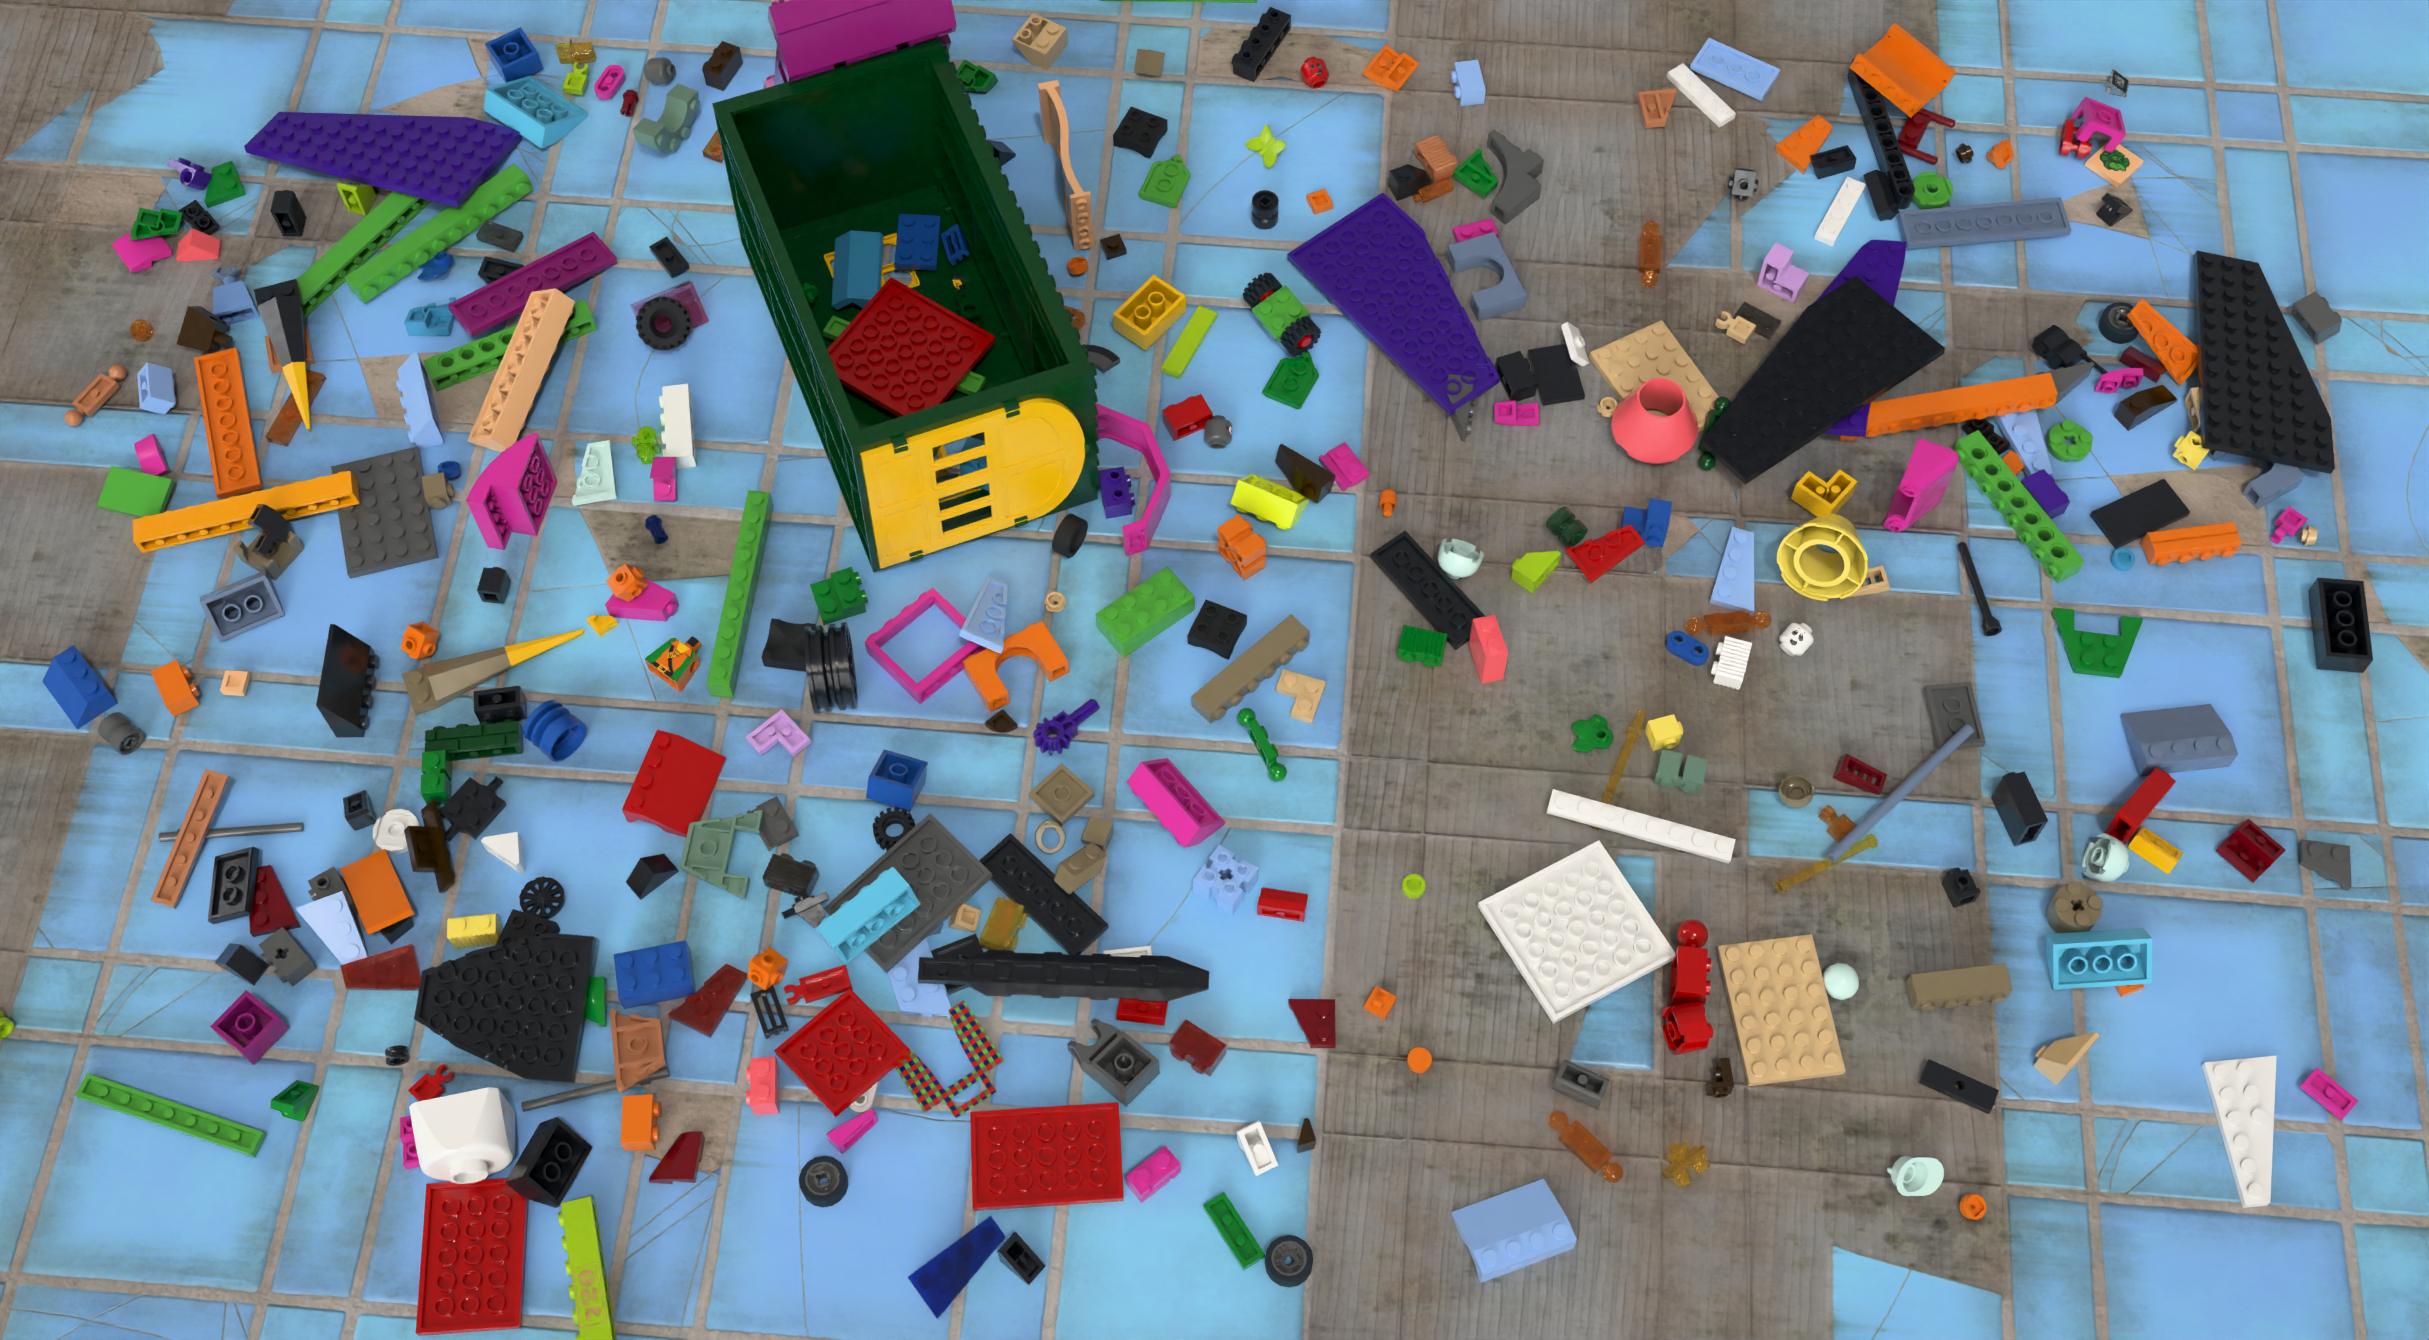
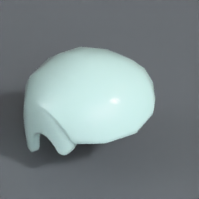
(1840, 981)

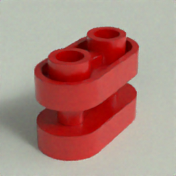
(2066, 144)

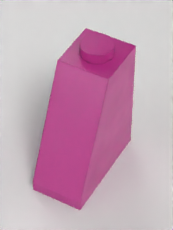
(652, 604)

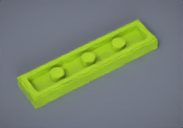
(1189, 342)

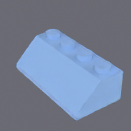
(419, 403)

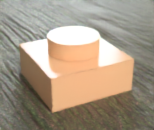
(235, 683)

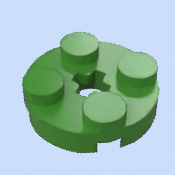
(1929, 200)
(2077, 434)

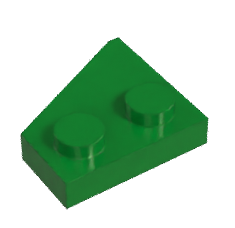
(1476, 175)

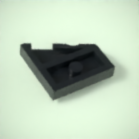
(494, 269)

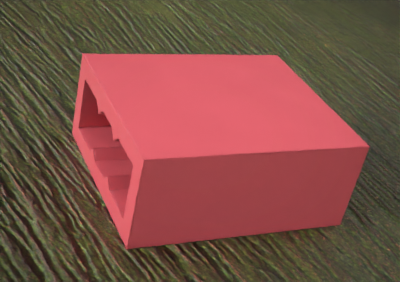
(1488, 649)

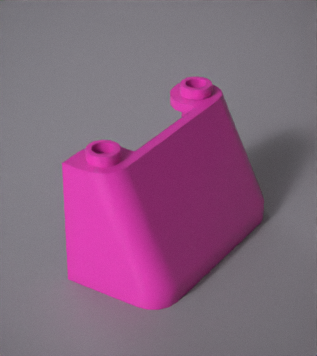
(1921, 485)

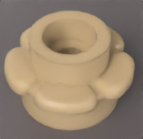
(1607, 402)
(2309, 535)
(1055, 597)

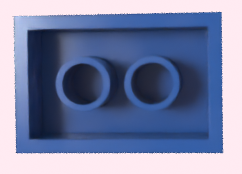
(654, 974)

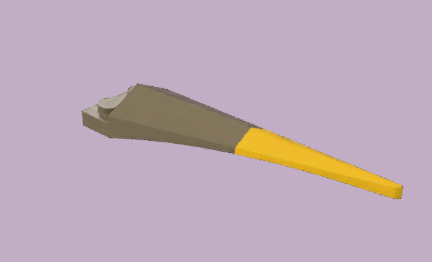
(449, 678)

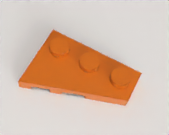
(1804, 142)

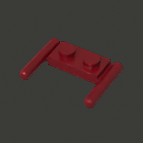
(1914, 131)

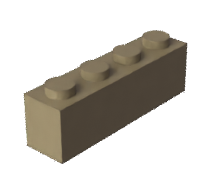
(1958, 987)

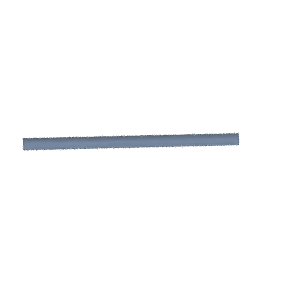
(1899, 793)

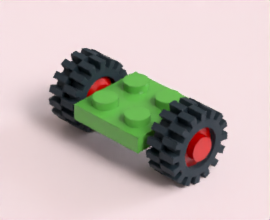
(1281, 314)

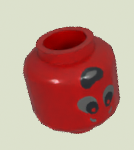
(1314, 72)

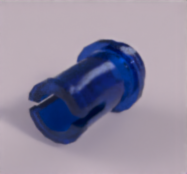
(653, 524)

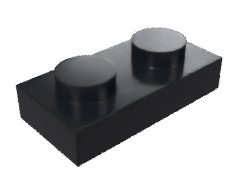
(669, 257)

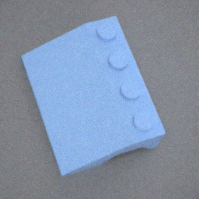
(1514, 1230)

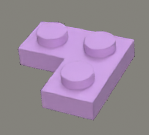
(778, 729)

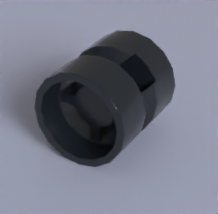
(1265, 209)

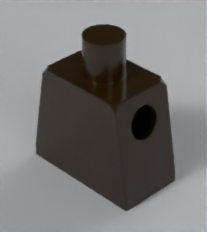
(203, 330)

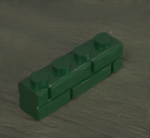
(477, 741)

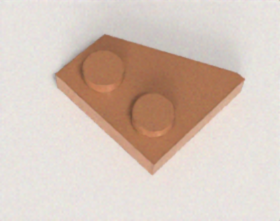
(1656, 106)

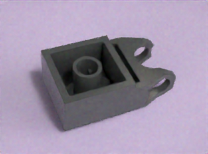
(1116, 1062)

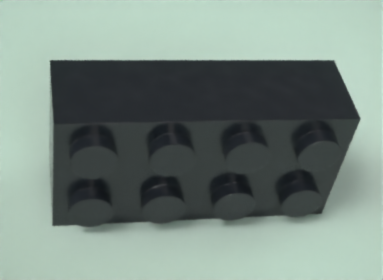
(2340, 625)

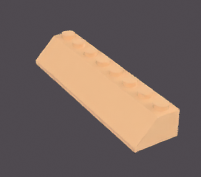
(522, 370)

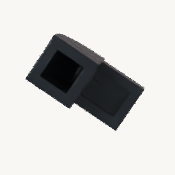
(272, 527)

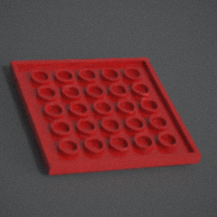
(907, 350)

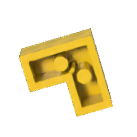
(1821, 496)

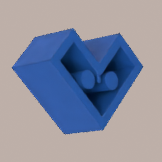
(1649, 523)

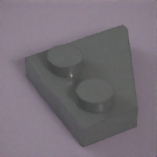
(2327, 861)

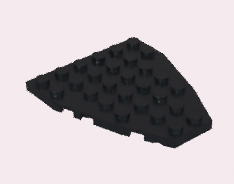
(514, 1003)

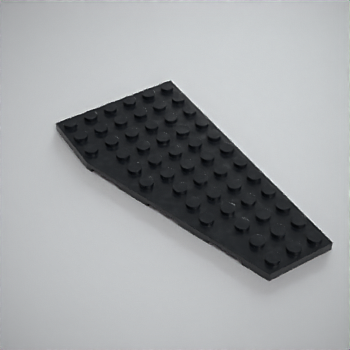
(1820, 373)
(2251, 373)

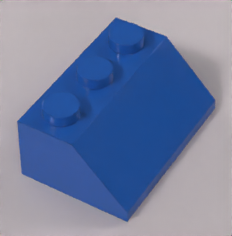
(77, 687)

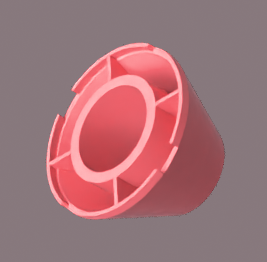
(1650, 436)

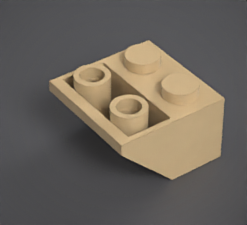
(1041, 41)

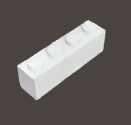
(678, 425)

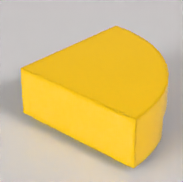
(602, 624)

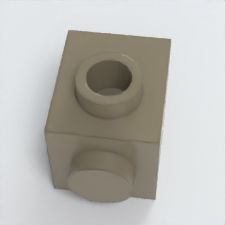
(437, 491)

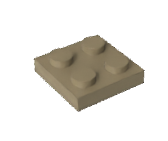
(1061, 794)

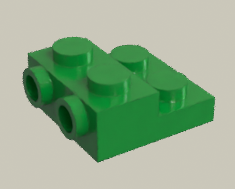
(839, 596)

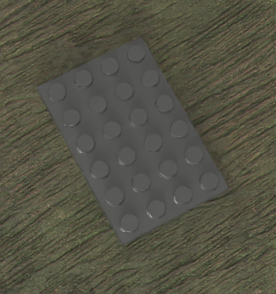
(393, 519)
(941, 877)

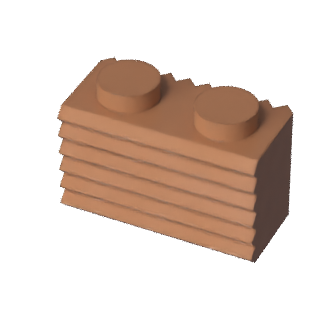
(1435, 158)

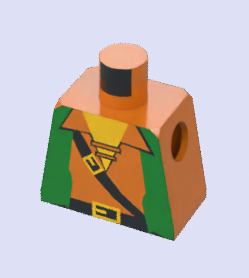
(675, 662)

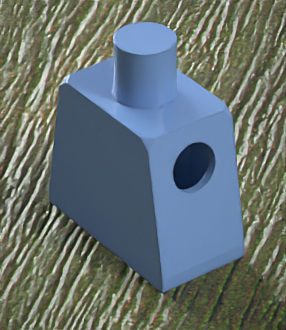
(233, 302)

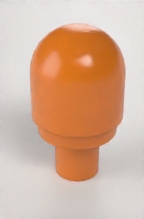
(1388, 501)

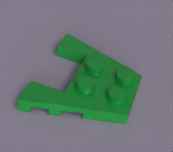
(2096, 652)

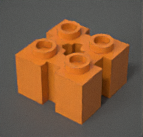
(1241, 547)

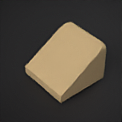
(965, 918)

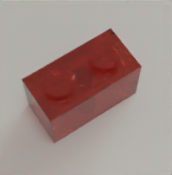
(1197, 1048)

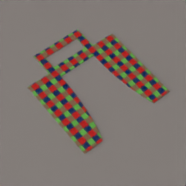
(980, 1053)

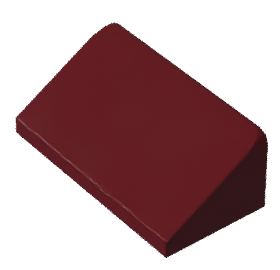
(2136, 359)

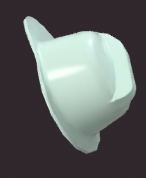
(1916, 1175)

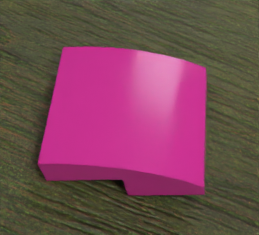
(141, 252)

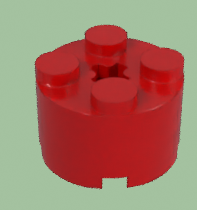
(1686, 1027)

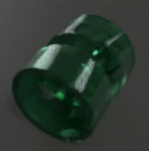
(1565, 525)

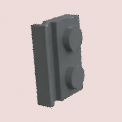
(776, 825)

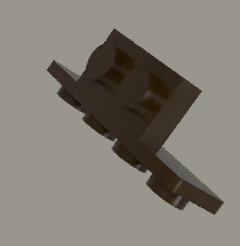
(428, 847)

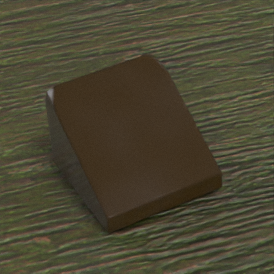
(1307, 1138)

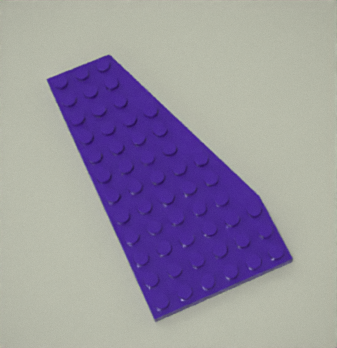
(401, 153)
(1398, 294)

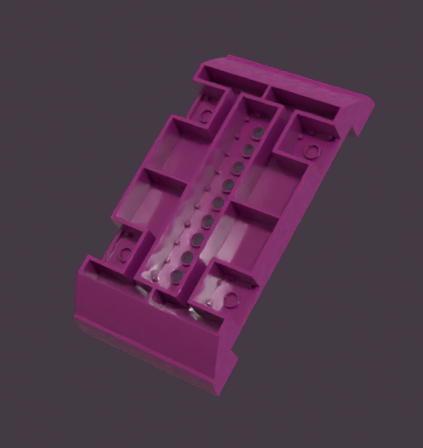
(836, 33)

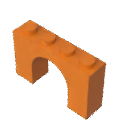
(1032, 642)

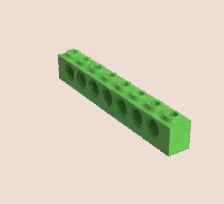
(487, 353)
(1992, 477)

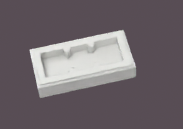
(1575, 344)

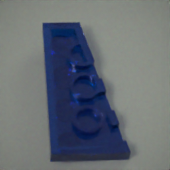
(953, 1268)

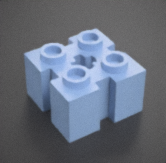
(1225, 880)

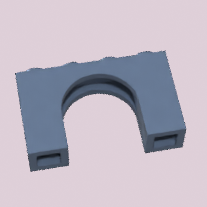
(1489, 253)
(2271, 485)

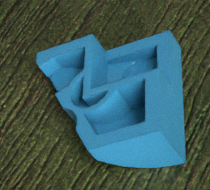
(430, 320)

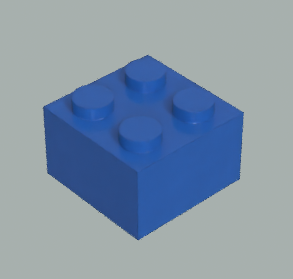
(514, 55)
(896, 780)

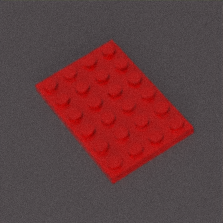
(1046, 1156)
(472, 1258)

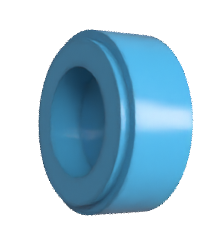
(2122, 559)

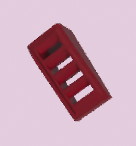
(1848, 777)

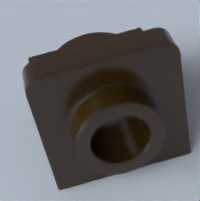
(1723, 1080)

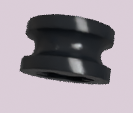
(396, 1055)

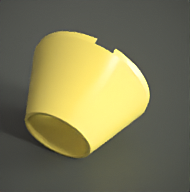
(1821, 573)

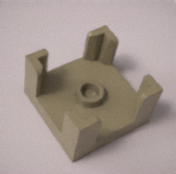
(275, 562)

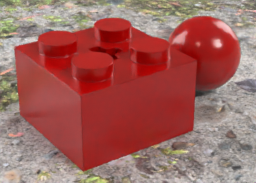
(1690, 964)

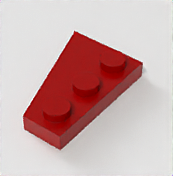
(1602, 554)

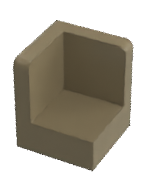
(1149, 62)
(1099, 832)

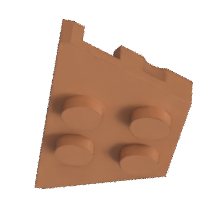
(636, 1048)

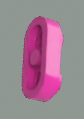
(607, 83)

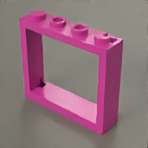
(944, 672)

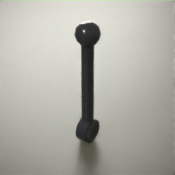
(2095, 364)

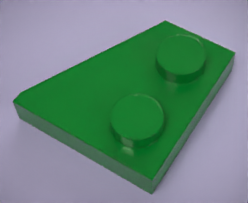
(223, 185)

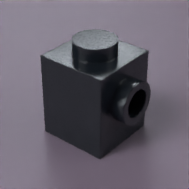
(493, 585)

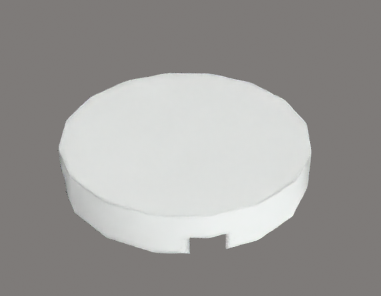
(389, 830)

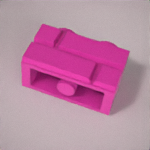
(1153, 1174)

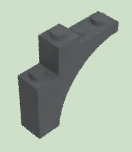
(1520, 172)

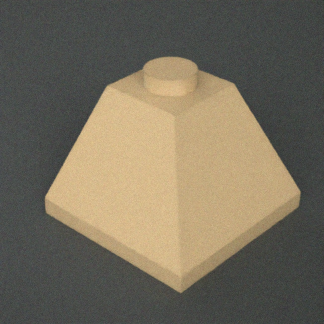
(2063, 1055)

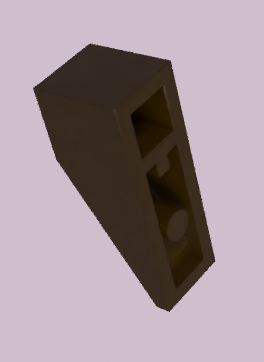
(2143, 406)
(1304, 474)

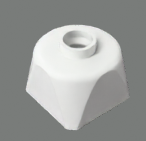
(464, 1135)

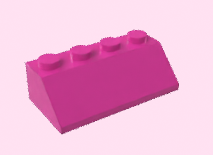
(1175, 801)

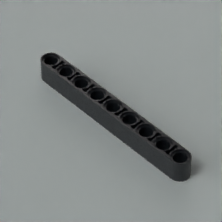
(1882, 139)

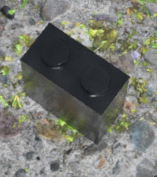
(2019, 808)

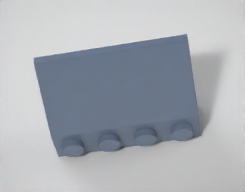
(2178, 739)

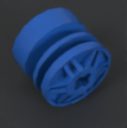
(554, 730)

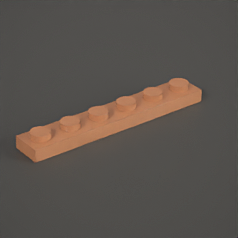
(190, 838)

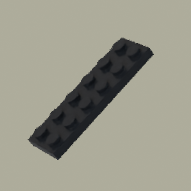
(1428, 588)
(1032, 884)

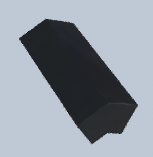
(1881, 194)

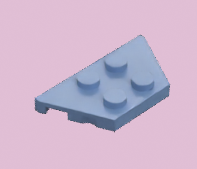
(914, 996)

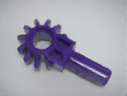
(1063, 726)

